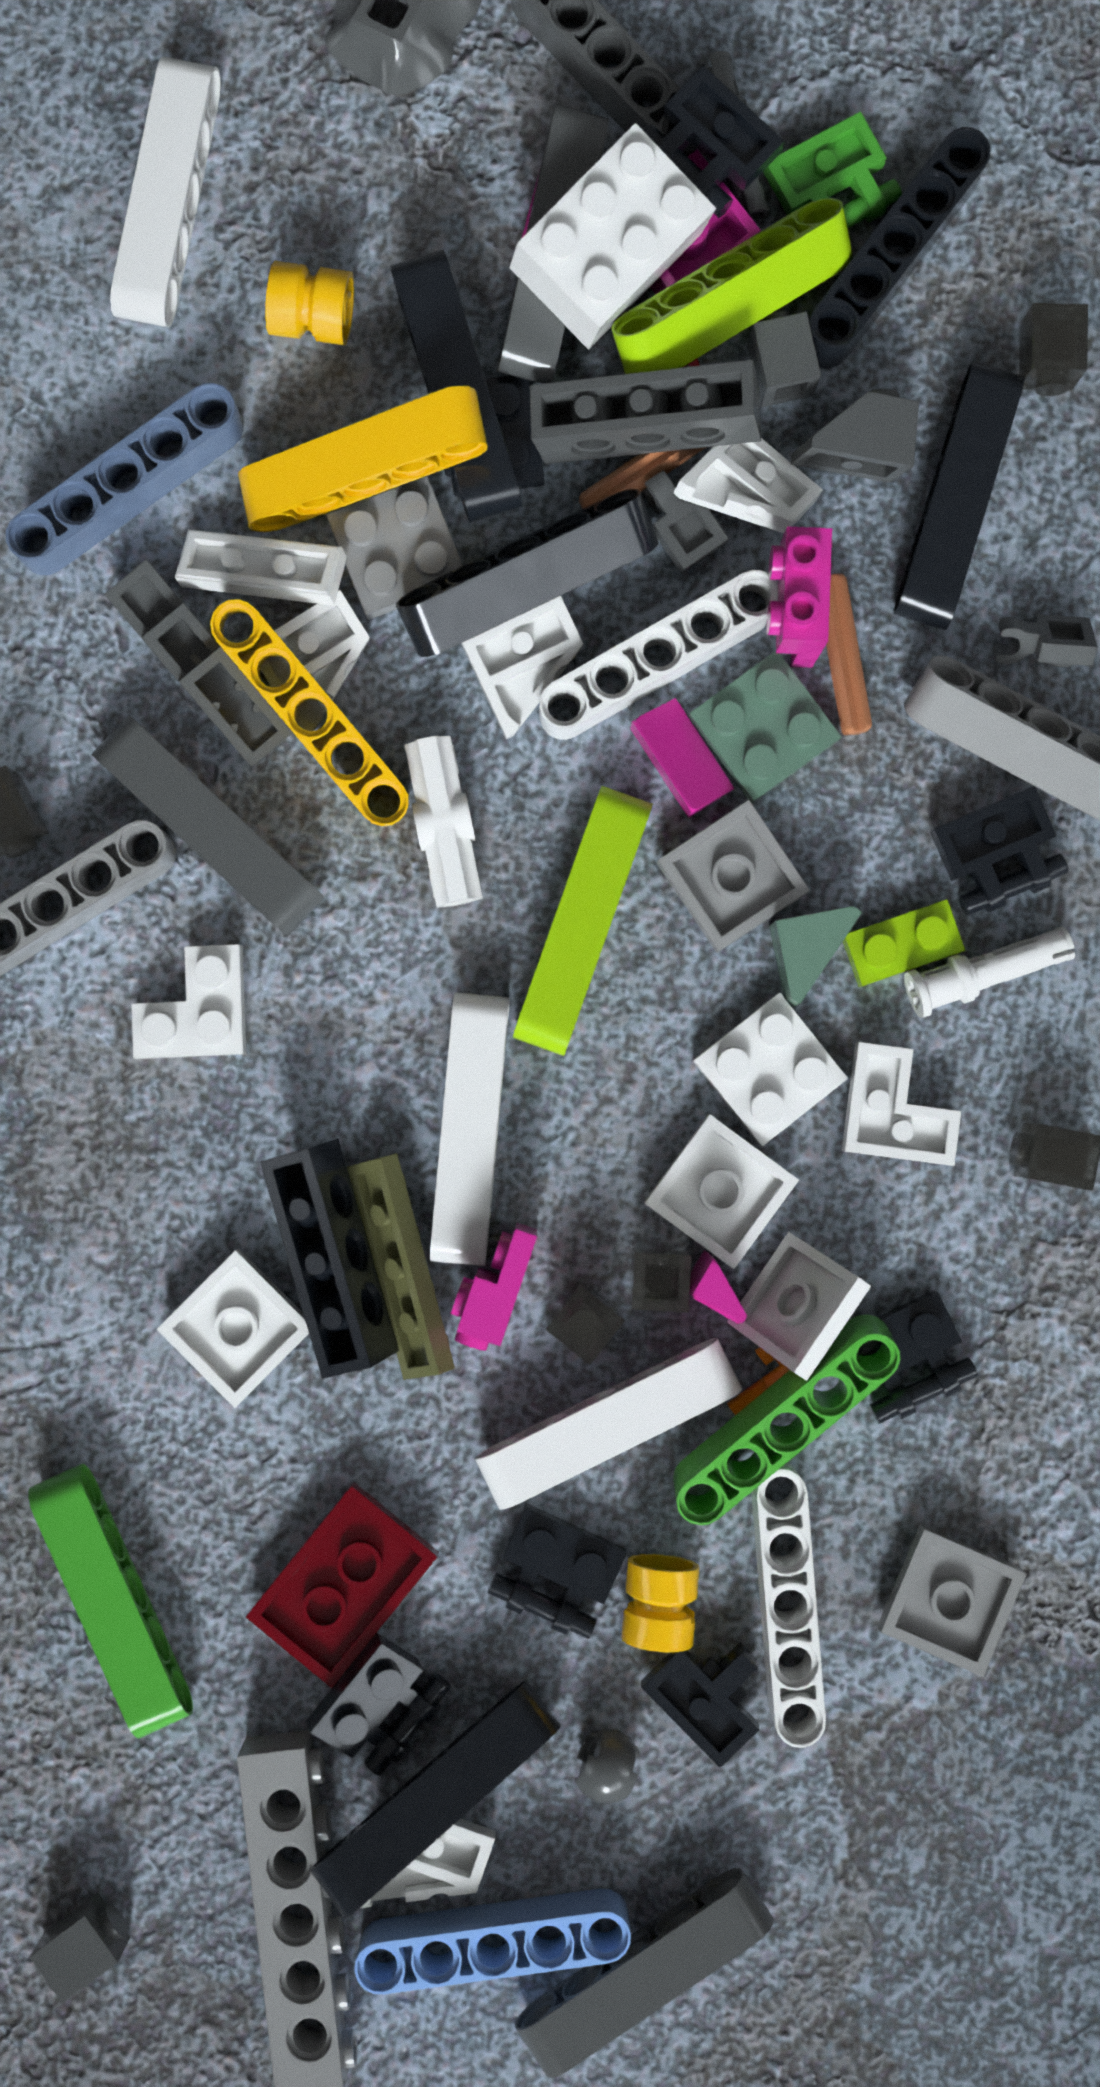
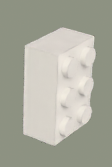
(611, 236)

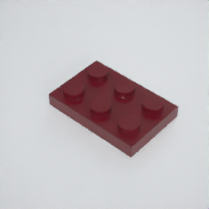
(342, 1584)

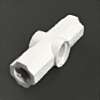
(443, 821)

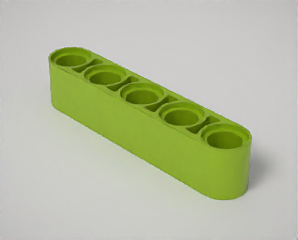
(735, 289)
(582, 920)

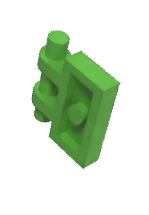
(830, 163)

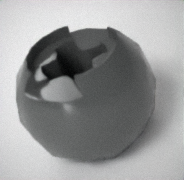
(607, 1766)

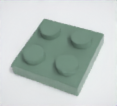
(764, 726)

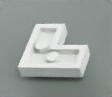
(210, 1018)
(883, 1122)

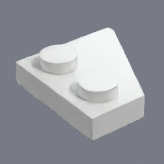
(750, 484)
(327, 645)
(522, 659)
(446, 1867)

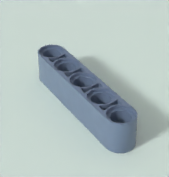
(134, 453)

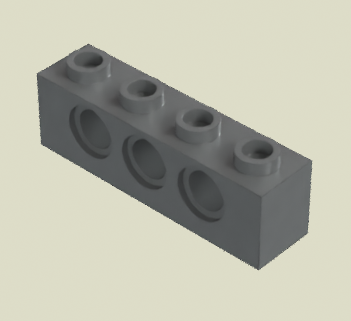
(646, 412)

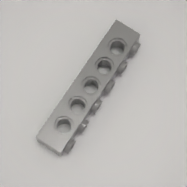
(297, 2054)

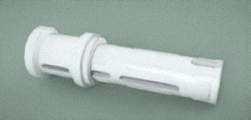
(965, 977)

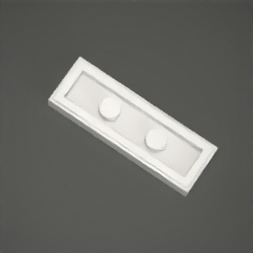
(261, 567)

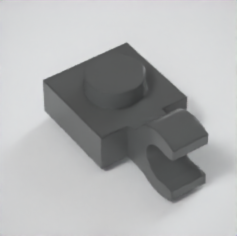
(686, 529)
(1053, 639)

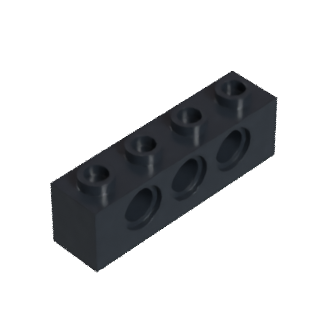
(330, 1258)

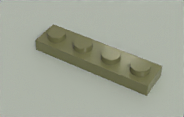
(401, 1267)

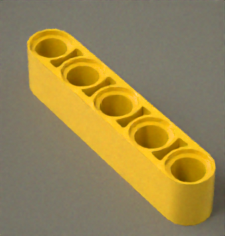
(363, 459)
(288, 697)

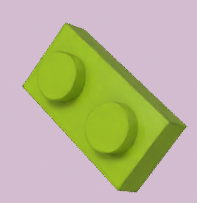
(903, 943)

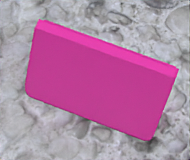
(681, 757)
(713, 1290)

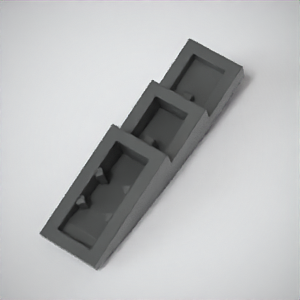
(198, 663)

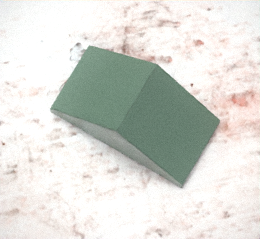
(806, 946)

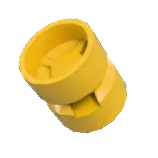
(309, 302)
(659, 1612)

